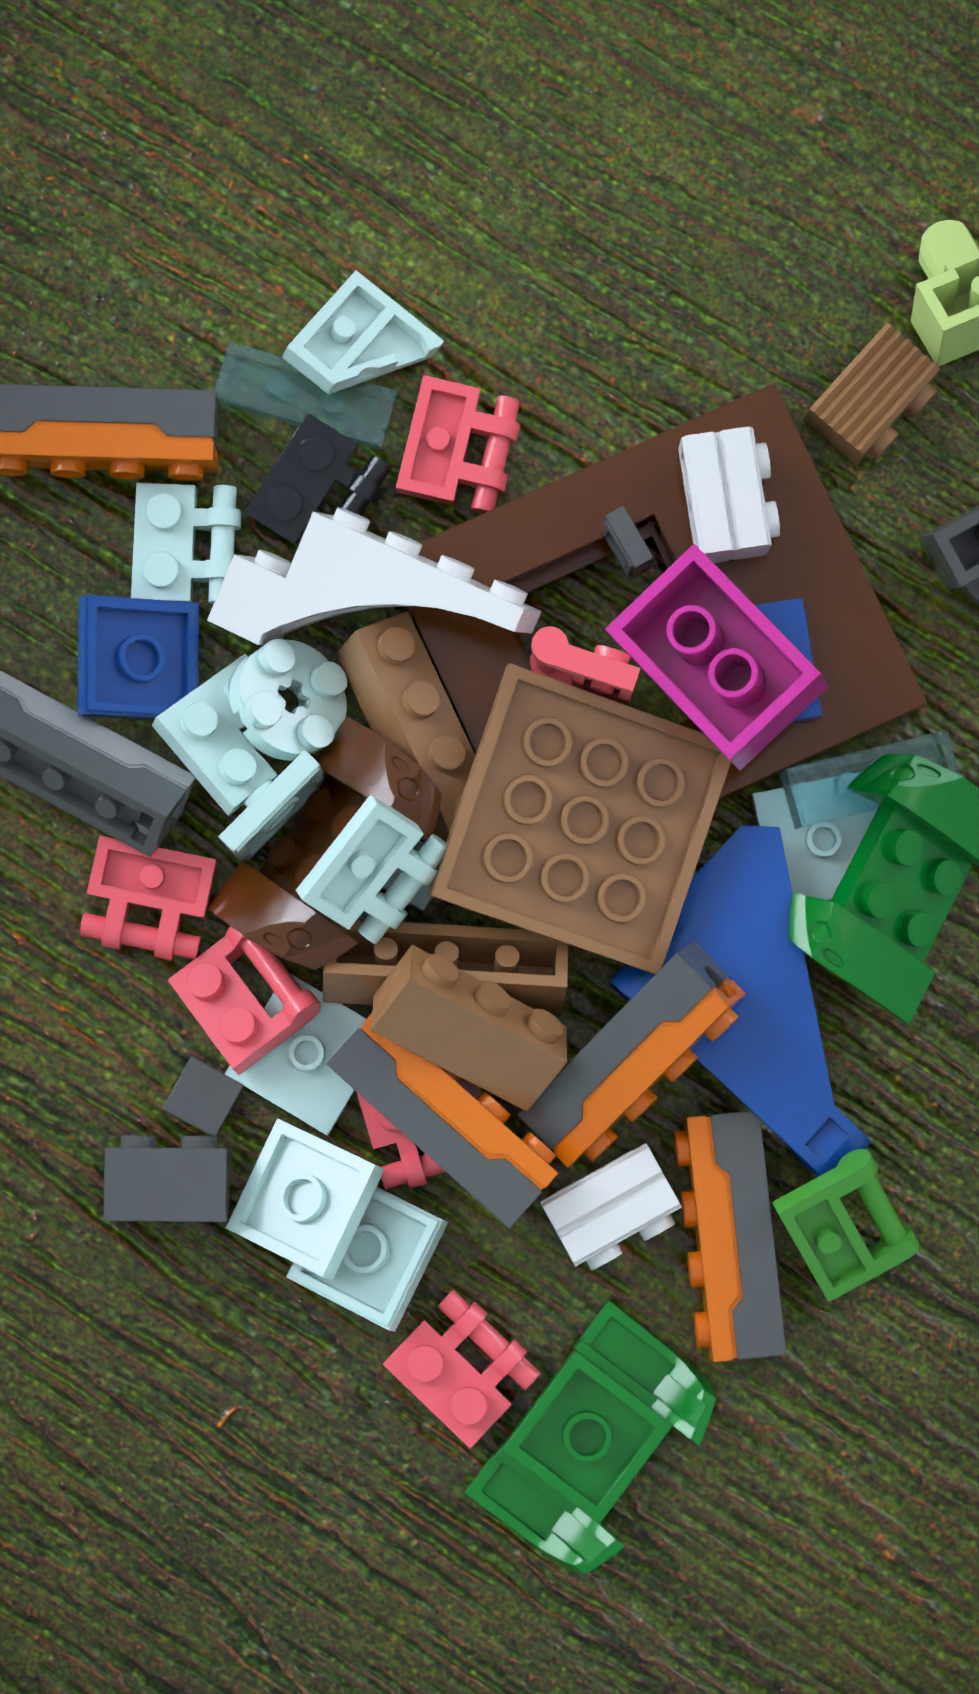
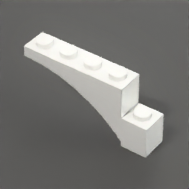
(352, 570)

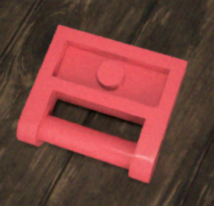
(601, 672)
(230, 1009)

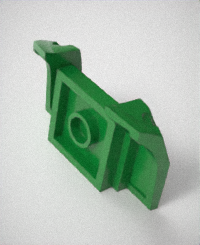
(896, 883)
(591, 1439)

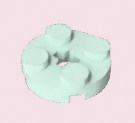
(312, 679)

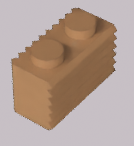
(873, 395)

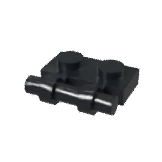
(305, 475)

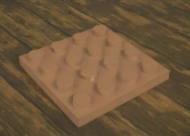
(581, 820)

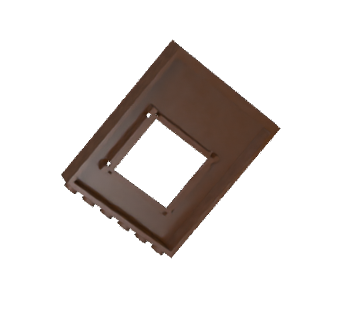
(812, 559)

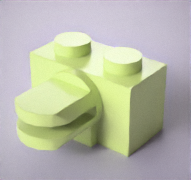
(948, 301)

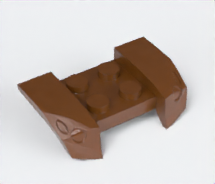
(266, 902)

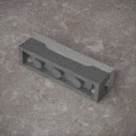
(88, 768)

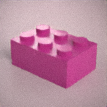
(717, 657)

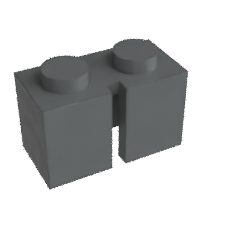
(167, 1182)

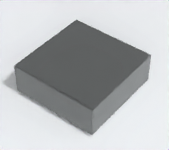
(626, 543)
(203, 1096)

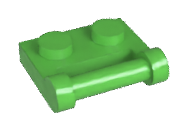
(828, 1235)

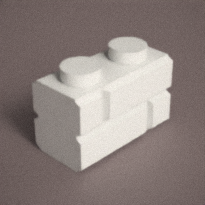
(727, 494)
(611, 1206)

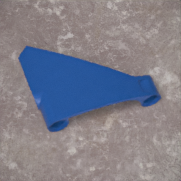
(775, 1047)

